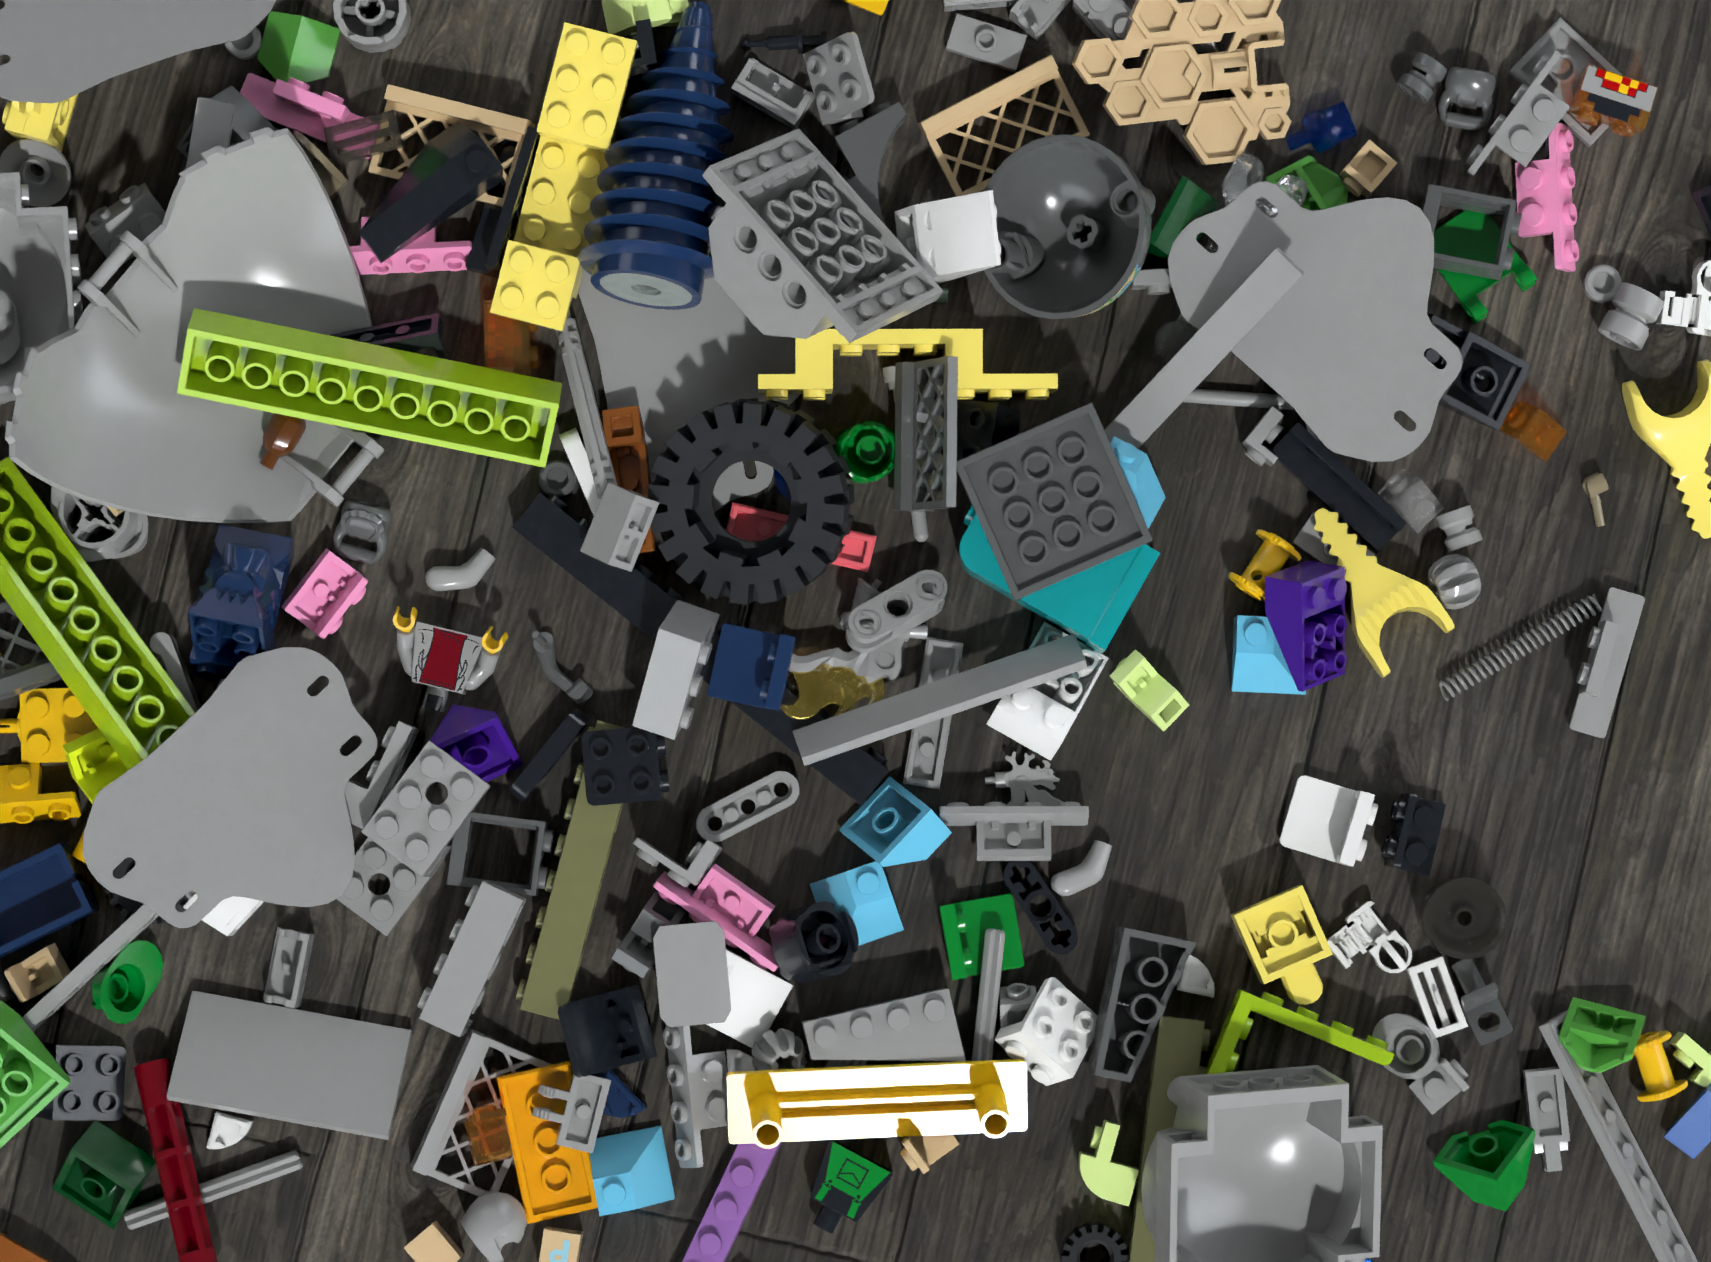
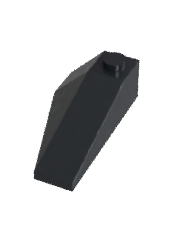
(436, 185)

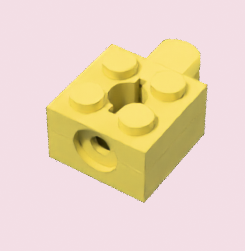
(39, 121)
(1285, 942)

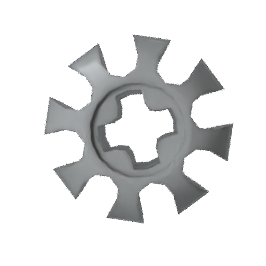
(1454, 581)
(779, 1051)

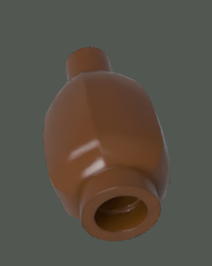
(281, 438)

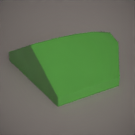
(298, 47)
(1323, 185)
(1600, 1035)

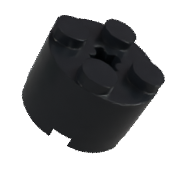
(814, 942)

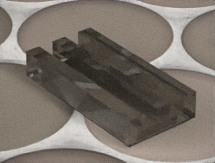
(394, 131)

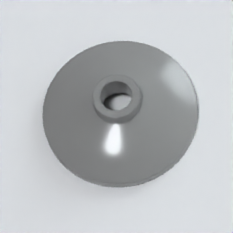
(44, 186)

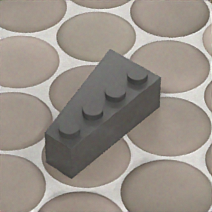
(1133, 999)

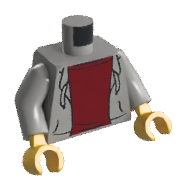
(444, 658)

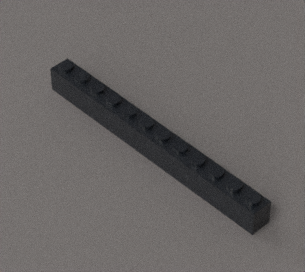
(647, 607)

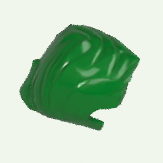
(868, 451)

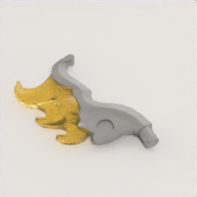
(846, 676)

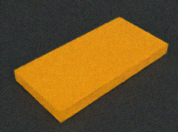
(549, 1176)

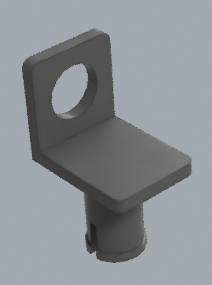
(1480, 1000)

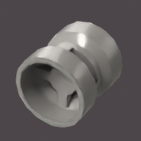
(1459, 528)

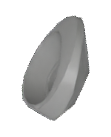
(1411, 1042)

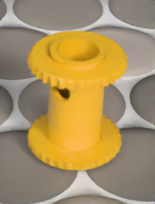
(1266, 561)
(1656, 1068)

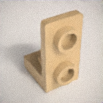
(925, 1150)

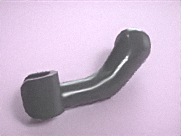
(545, 650)

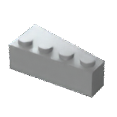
(471, 958)
(898, 1029)

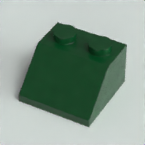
(1184, 206)
(104, 1174)

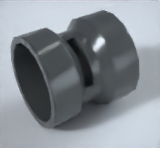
(1422, 77)

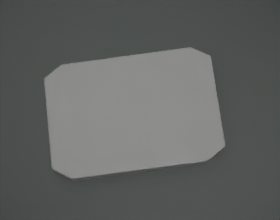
(692, 974)

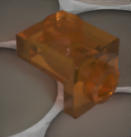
(1533, 429)
(488, 1135)

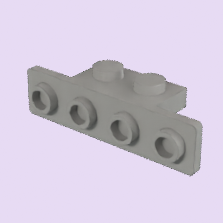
(1529, 122)
(1606, 663)
(1014, 831)
(697, 1093)

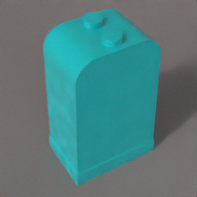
(1083, 604)

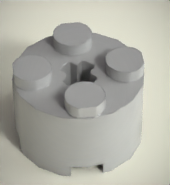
(374, 34)

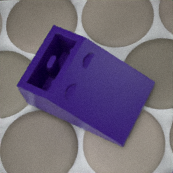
(1309, 620)

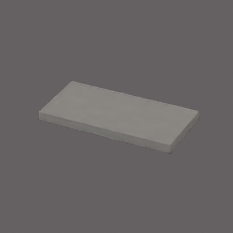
(289, 1065)

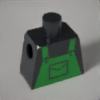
(846, 1185)

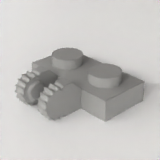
(581, 1111)

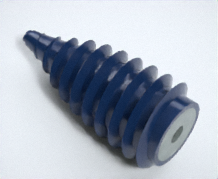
(654, 202)

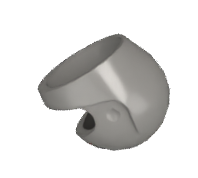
(493, 1222)

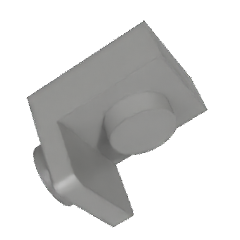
(1264, 430)
(1015, 1002)
(1440, 1085)

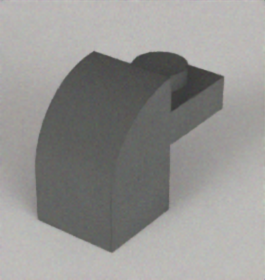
(637, 948)

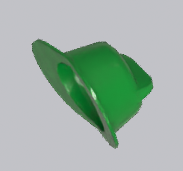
(127, 982)

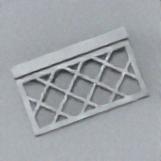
(450, 1105)

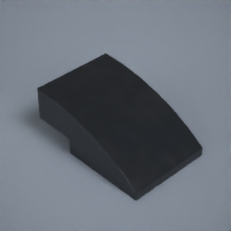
(1486, 379)

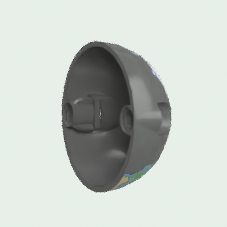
(1049, 202)

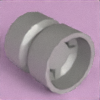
(1633, 311)

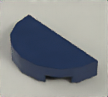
(620, 1099)

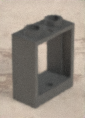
(1479, 203)
(461, 850)

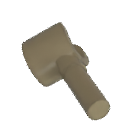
(1592, 487)

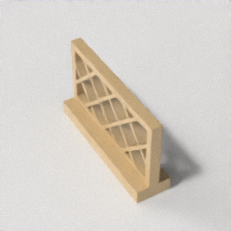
(988, 100)
(450, 112)

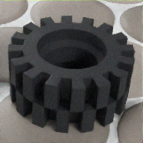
(1094, 1233)

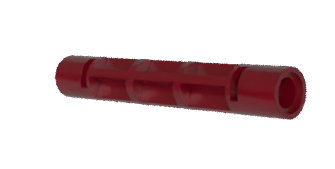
(174, 1163)

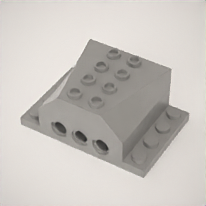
(806, 247)

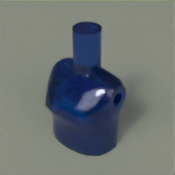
(1324, 128)

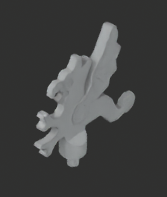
(1023, 778)

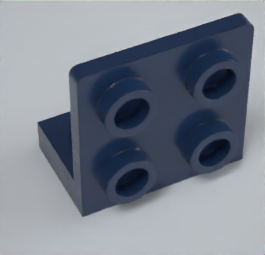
(751, 667)

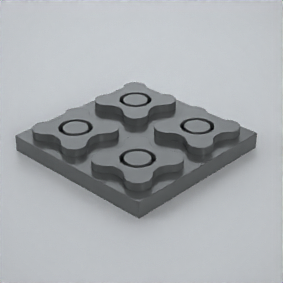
(1053, 501)

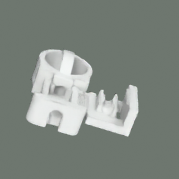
(1690, 309)
(1363, 934)

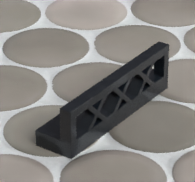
(497, 222)
(403, 334)
(1338, 487)

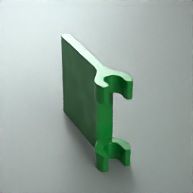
(1476, 238)

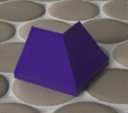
(477, 742)

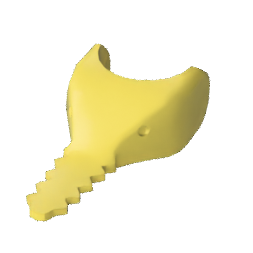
(1681, 442)
(1375, 590)

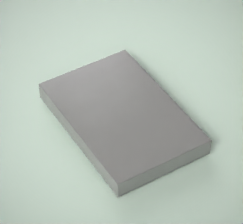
(1565, 74)

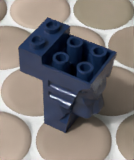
(238, 600)

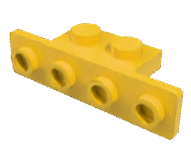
(23, 801)

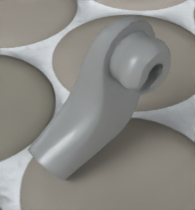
(460, 577)
(1086, 873)

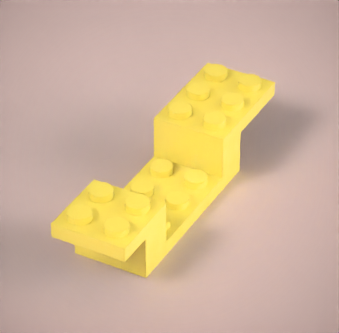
(574, 130)
(815, 364)

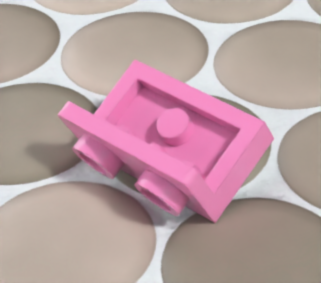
(326, 594)

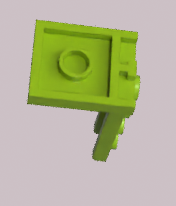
(1239, 1024)

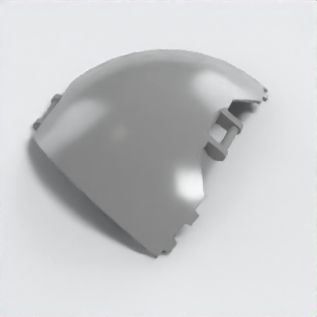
(101, 401)

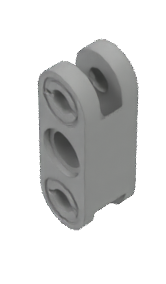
(873, 625)

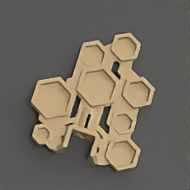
(1175, 75)

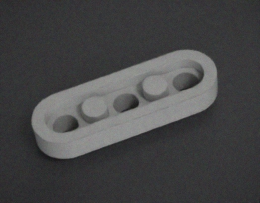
(730, 810)

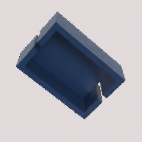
(41, 897)

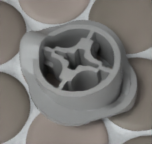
(128, 538)

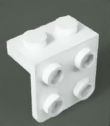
(1328, 821)
(1051, 1034)

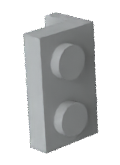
(134, 212)

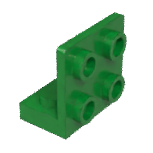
(965, 930)

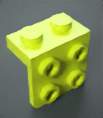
(93, 763)

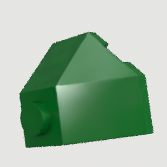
(1489, 1164)

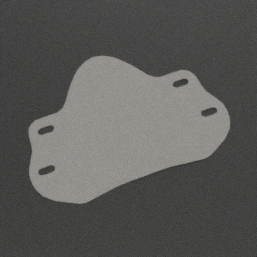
(76, 44)
(1349, 331)
(684, 365)
(239, 796)

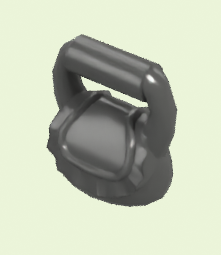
(1467, 88)
(364, 521)

